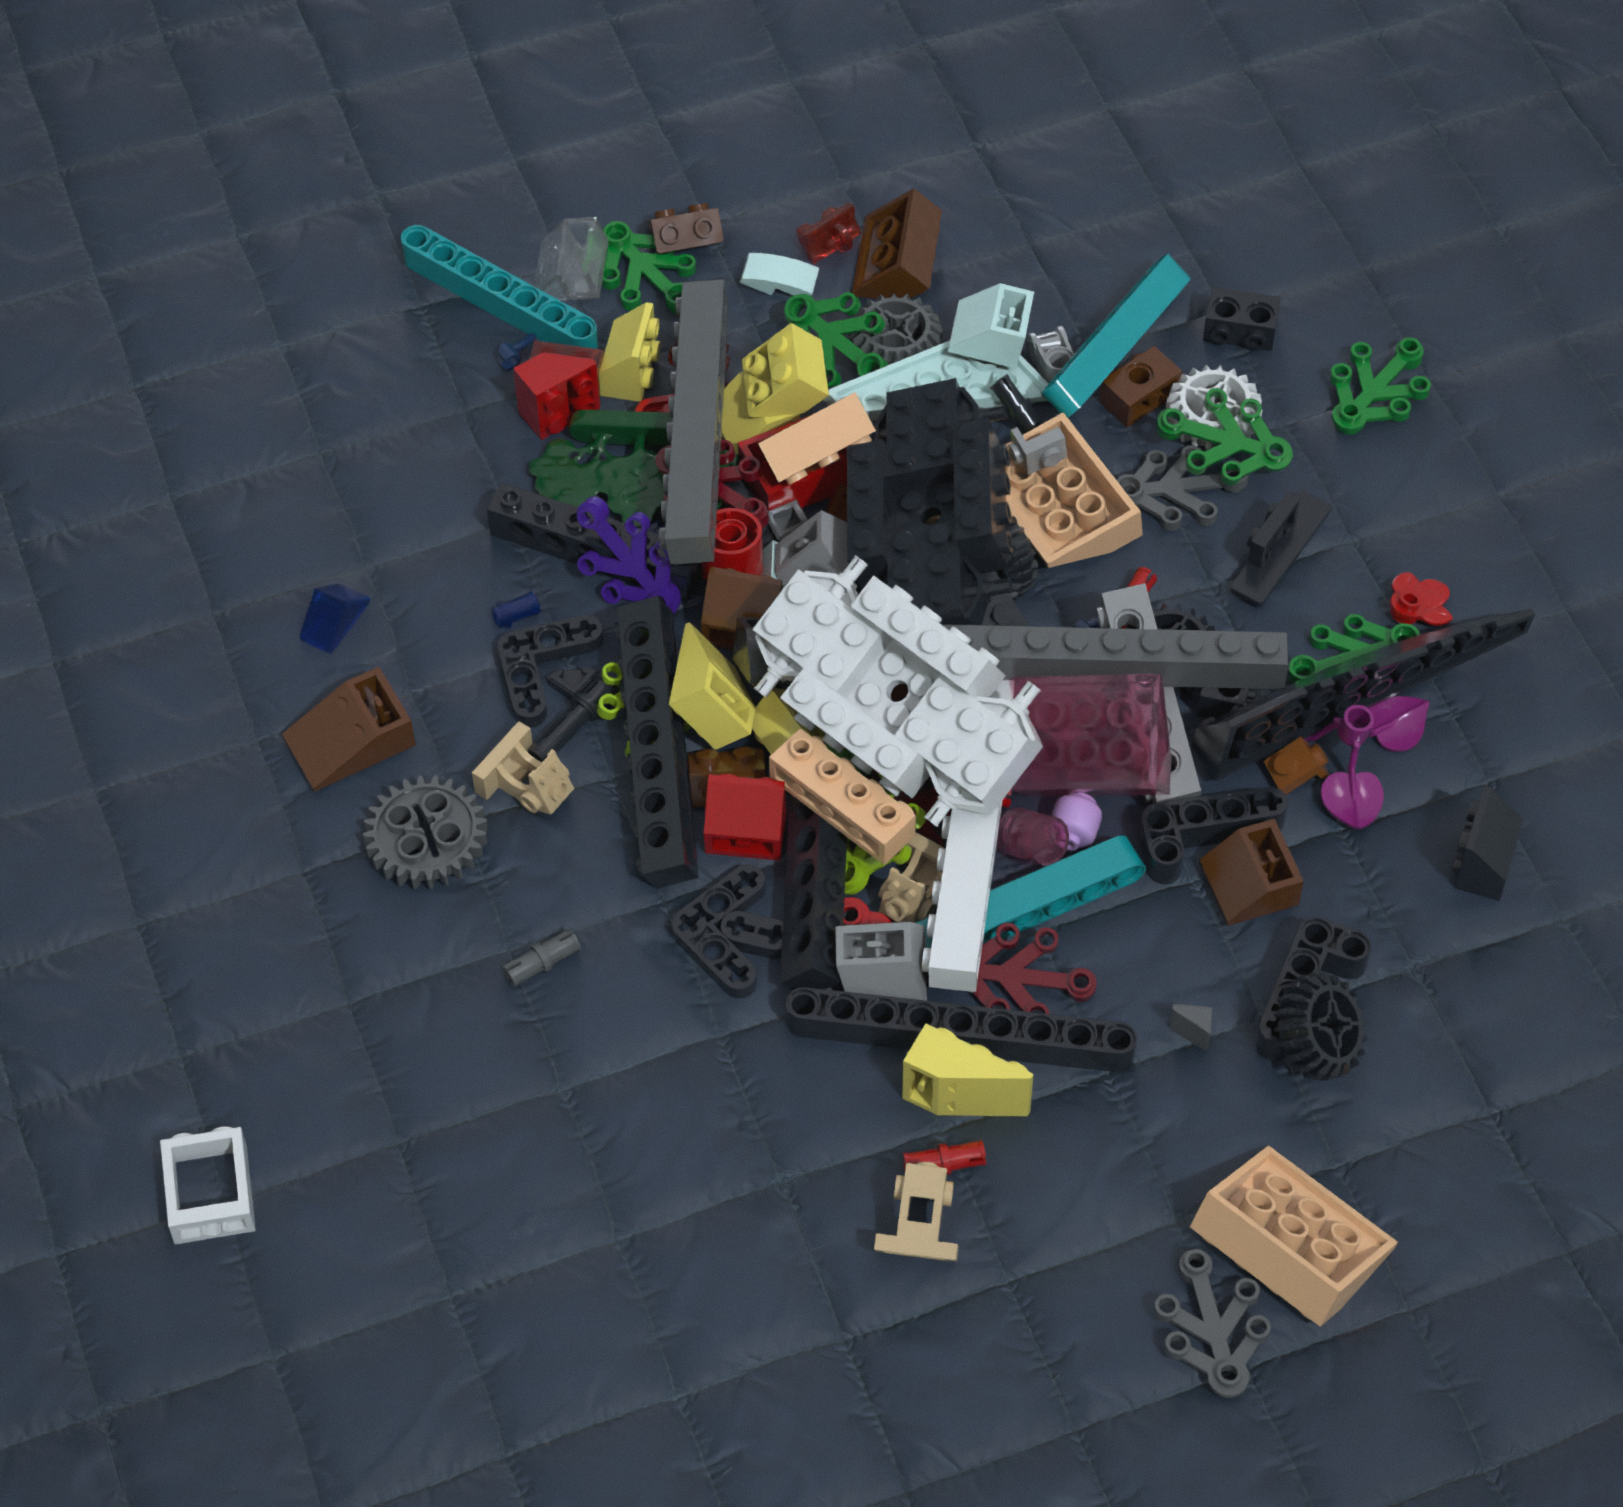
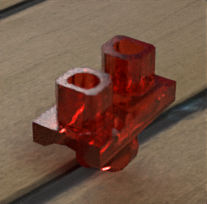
(830, 233)

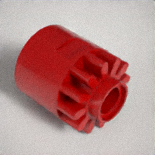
(737, 543)

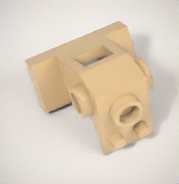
(511, 763)
(905, 893)
(920, 1238)

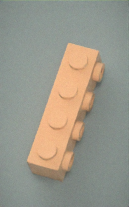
(843, 796)

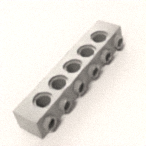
(1134, 608)

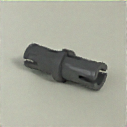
(541, 957)

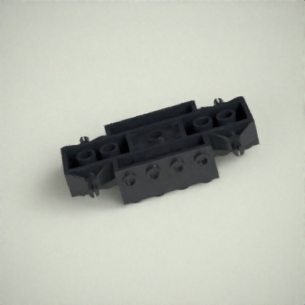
(924, 461)

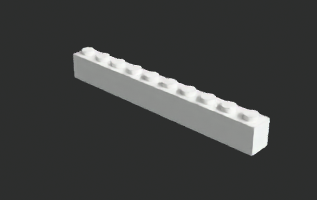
(962, 892)

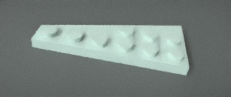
(935, 366)

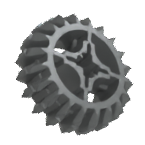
(902, 322)

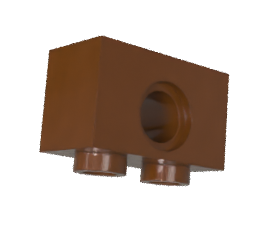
(1139, 386)

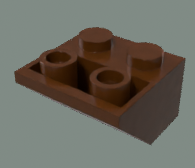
(732, 596)
(1252, 873)

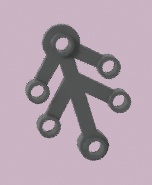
(1175, 488)
(1213, 1329)

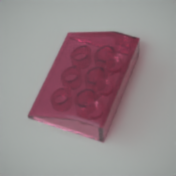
(1098, 736)

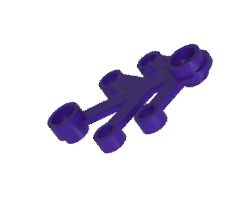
(630, 561)

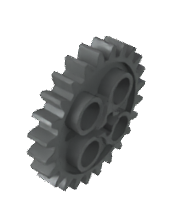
(458, 820)

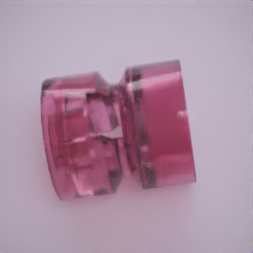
(1033, 836)

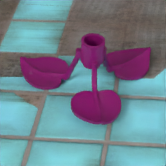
(1397, 727)

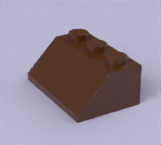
(898, 248)

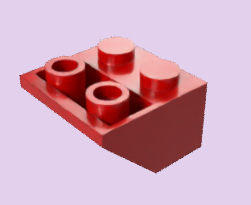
(554, 388)
(745, 817)

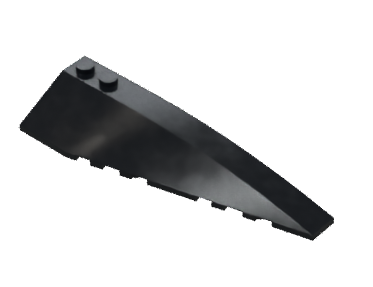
(1310, 704)

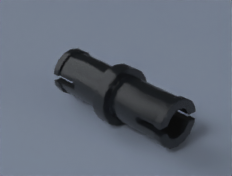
(1016, 404)

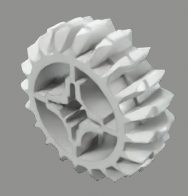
(1190, 393)

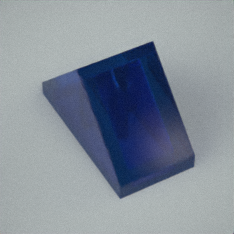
(331, 615)

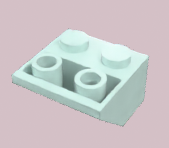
(992, 324)

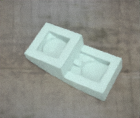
(772, 271)

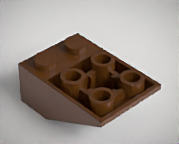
(350, 730)

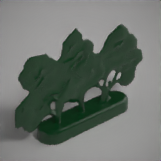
(629, 481)

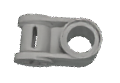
(1049, 351)

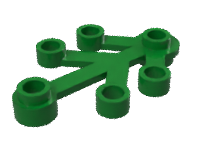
(623, 241)
(832, 332)
(1407, 356)
(1229, 440)
(1307, 665)

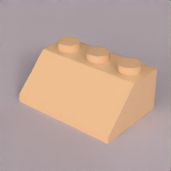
(817, 439)

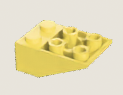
(710, 692)
(963, 1078)

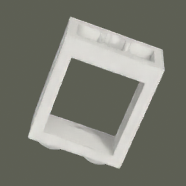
(214, 1219)

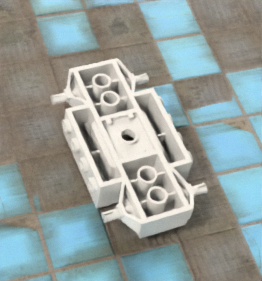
(851, 654)

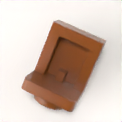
(1297, 764)

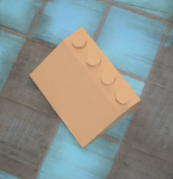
(1073, 506)
(1292, 1234)

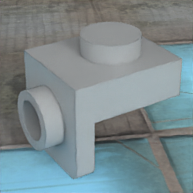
(1038, 452)

